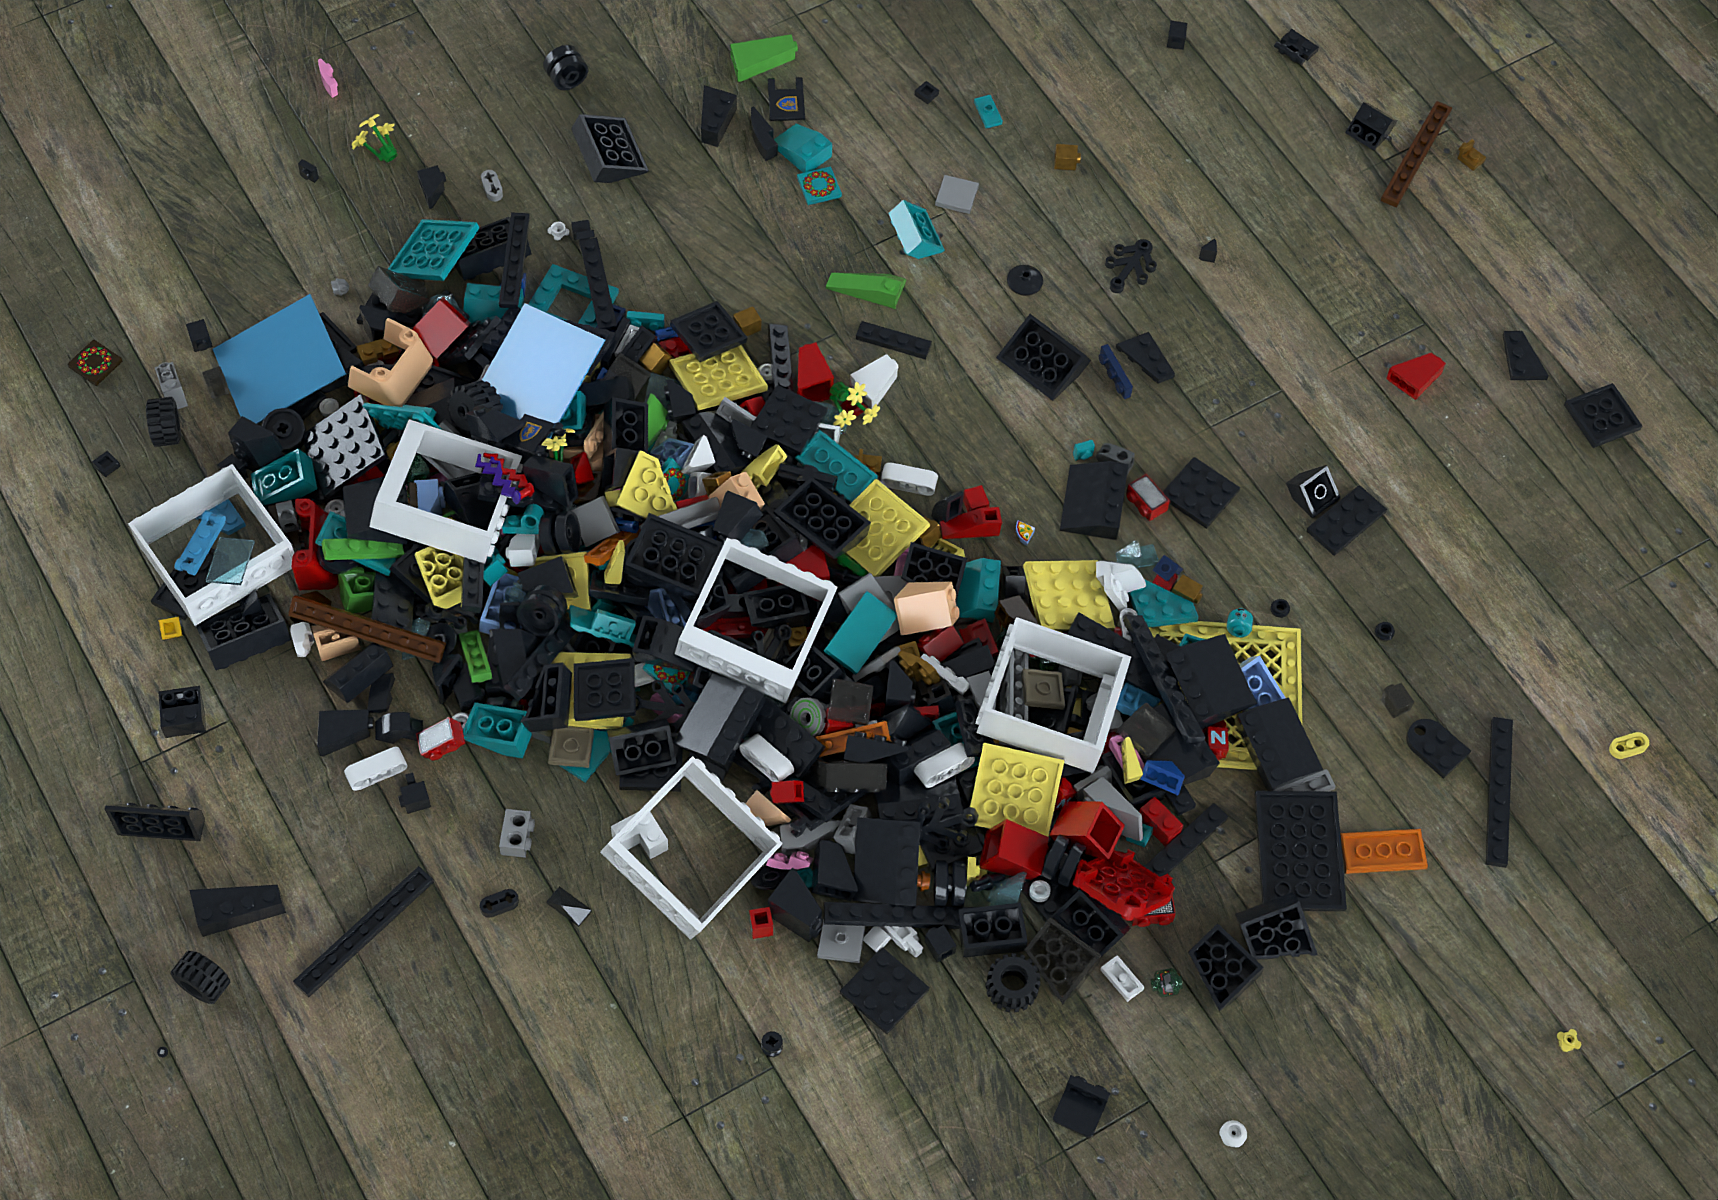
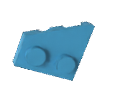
(233, 519)
(1133, 698)

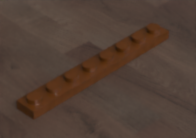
(1416, 154)
(367, 629)

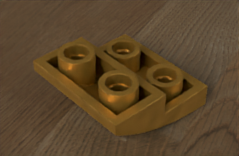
(918, 668)

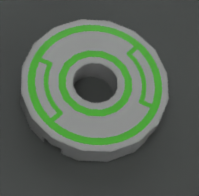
(816, 712)

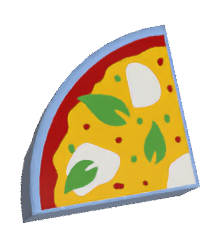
(1024, 532)

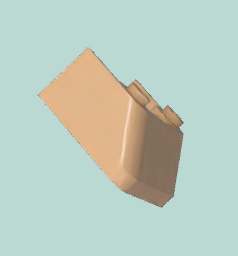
(397, 385)

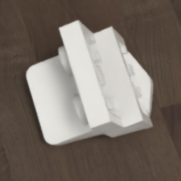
(1118, 580)

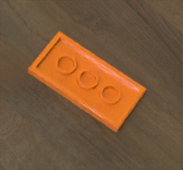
(1383, 851)

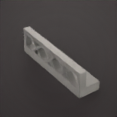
(694, 514)

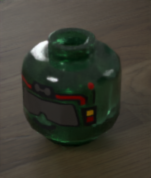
(1166, 982)

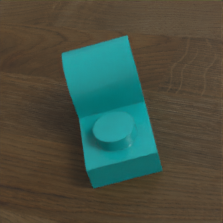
(524, 524)

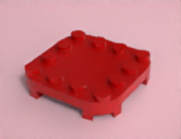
(1124, 884)

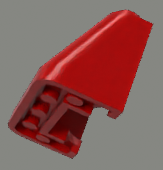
(305, 565)

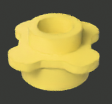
(1564, 1044)

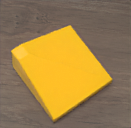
(170, 628)

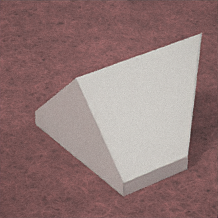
(699, 457)

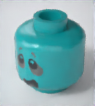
(1240, 622)

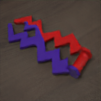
(499, 471)

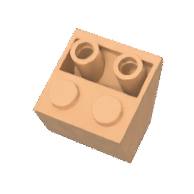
(333, 643)

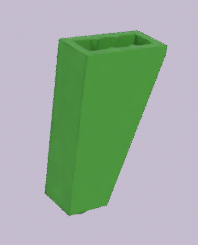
(761, 55)

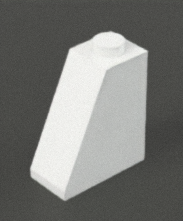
(877, 379)

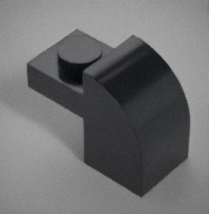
(397, 725)

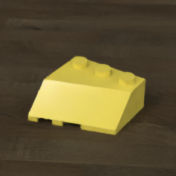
(442, 575)

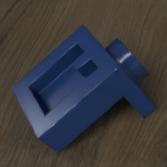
(1167, 568)

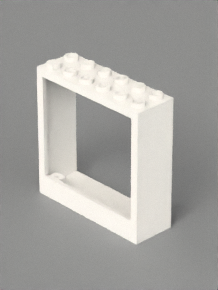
(190, 505)
(429, 527)
(1069, 652)
(736, 661)
(735, 811)

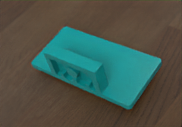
(399, 416)
(603, 625)

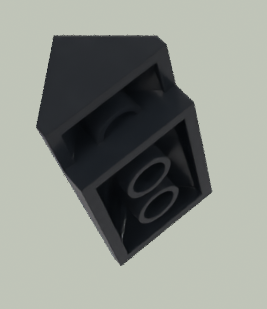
(816, 674)

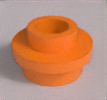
(923, 881)

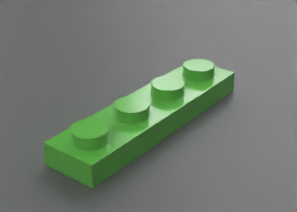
(360, 549)
(475, 656)

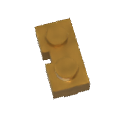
(377, 349)

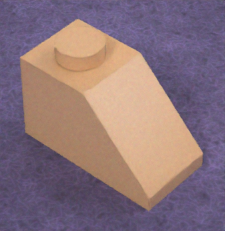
(766, 810)

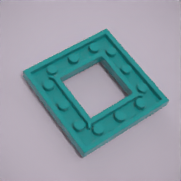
(559, 278)

